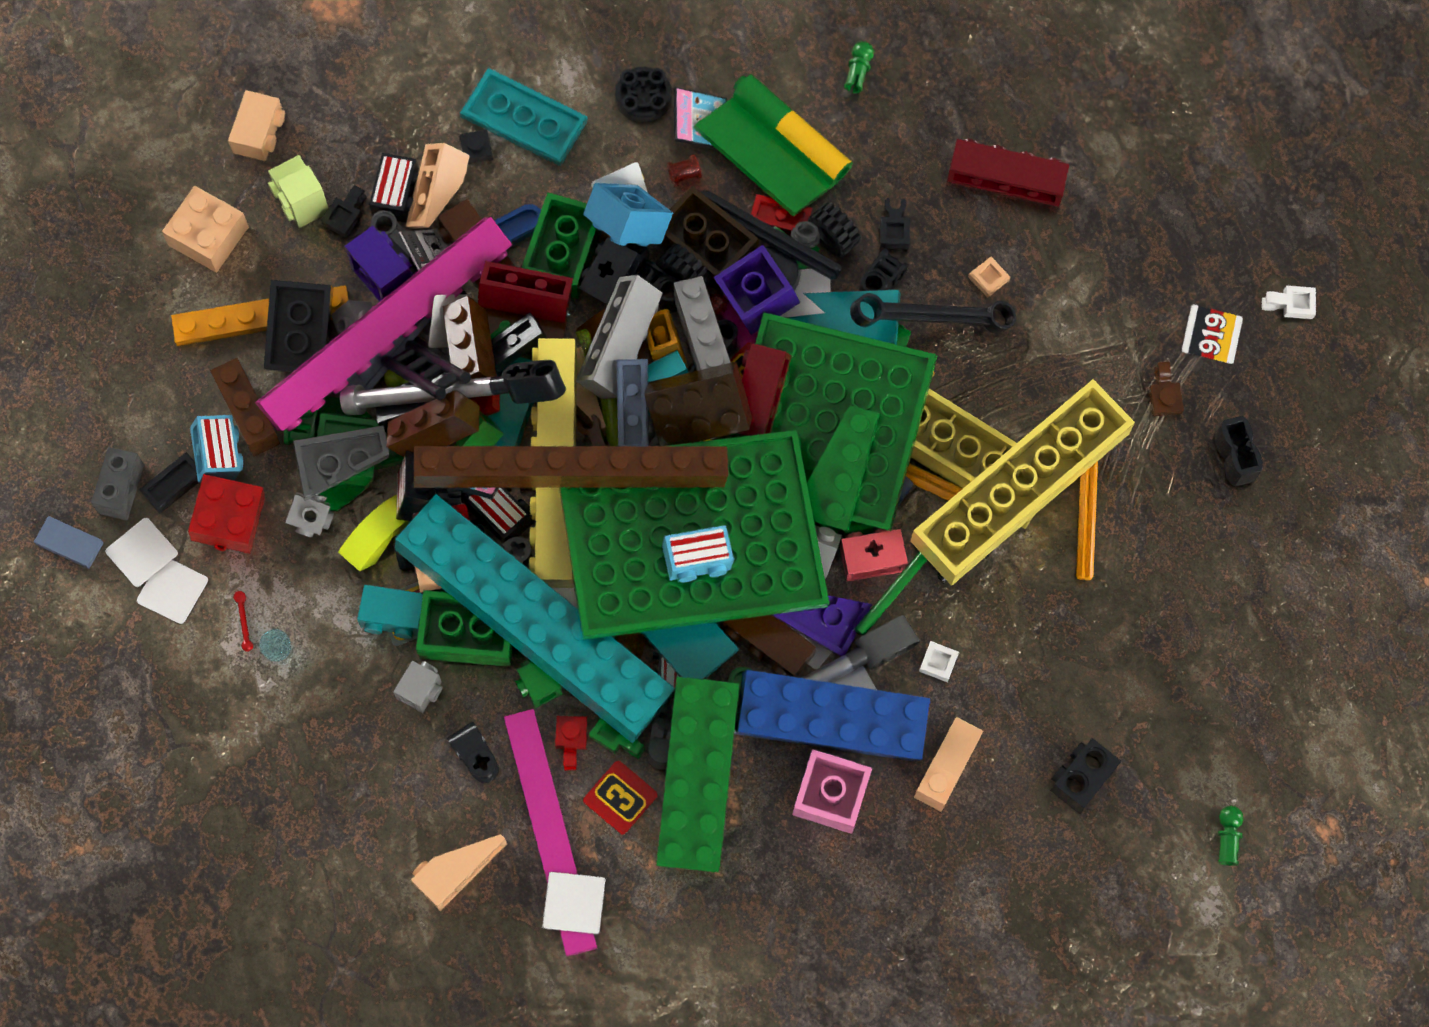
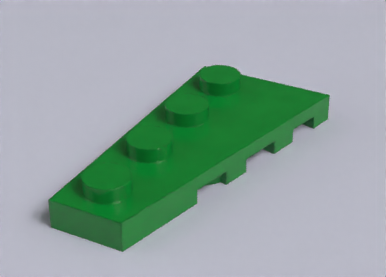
(841, 469)

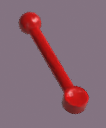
(240, 598)

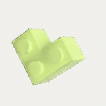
(298, 191)

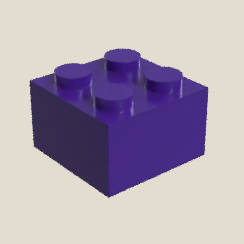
(377, 262)
(756, 287)

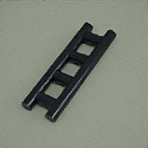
(424, 380)

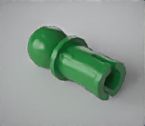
(859, 66)
(1231, 819)

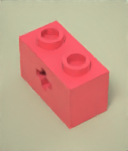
(861, 564)

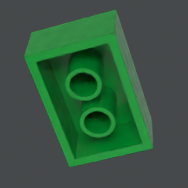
(562, 240)
(457, 635)

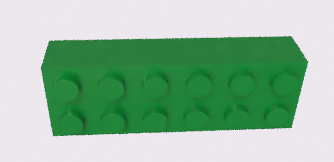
(697, 774)

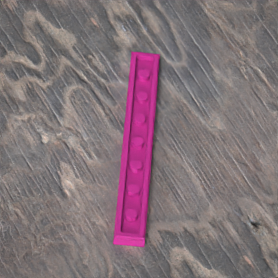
(544, 811)

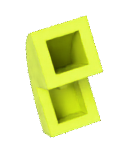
(373, 535)

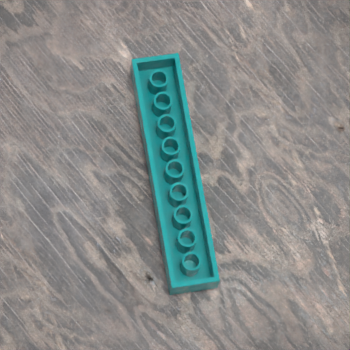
(533, 618)

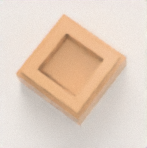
(989, 277)

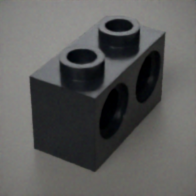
(1089, 779)

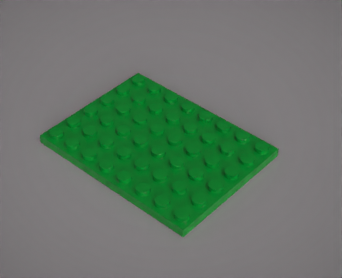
(771, 531)

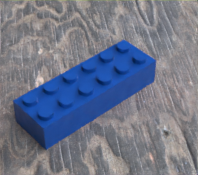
(831, 715)

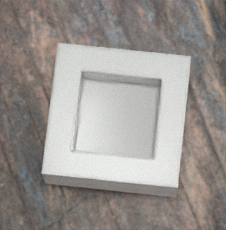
(939, 661)

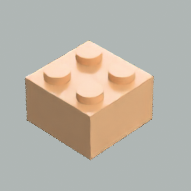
(205, 229)

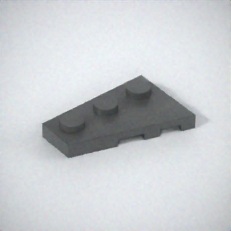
(337, 457)

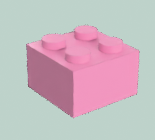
(832, 791)

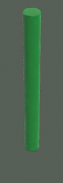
(890, 594)

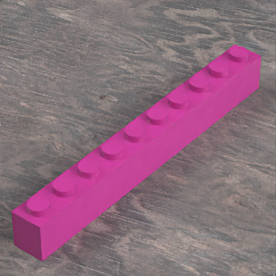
(382, 325)

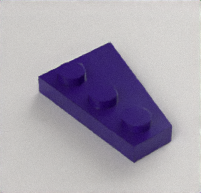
(830, 625)

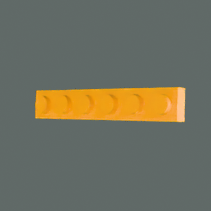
(232, 320)

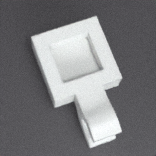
(1295, 300)

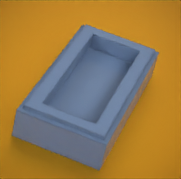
(68, 542)

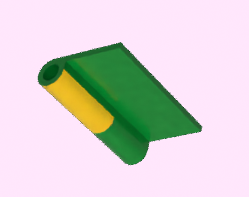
(774, 146)

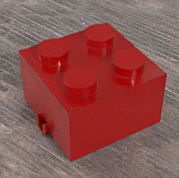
(226, 514)

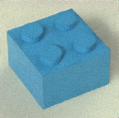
(627, 214)

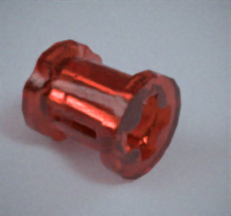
(684, 170)

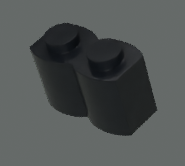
(1241, 456)

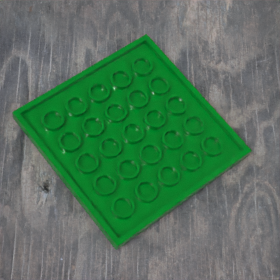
(845, 370)

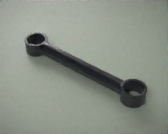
(932, 313)

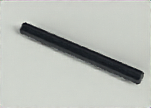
(778, 239)

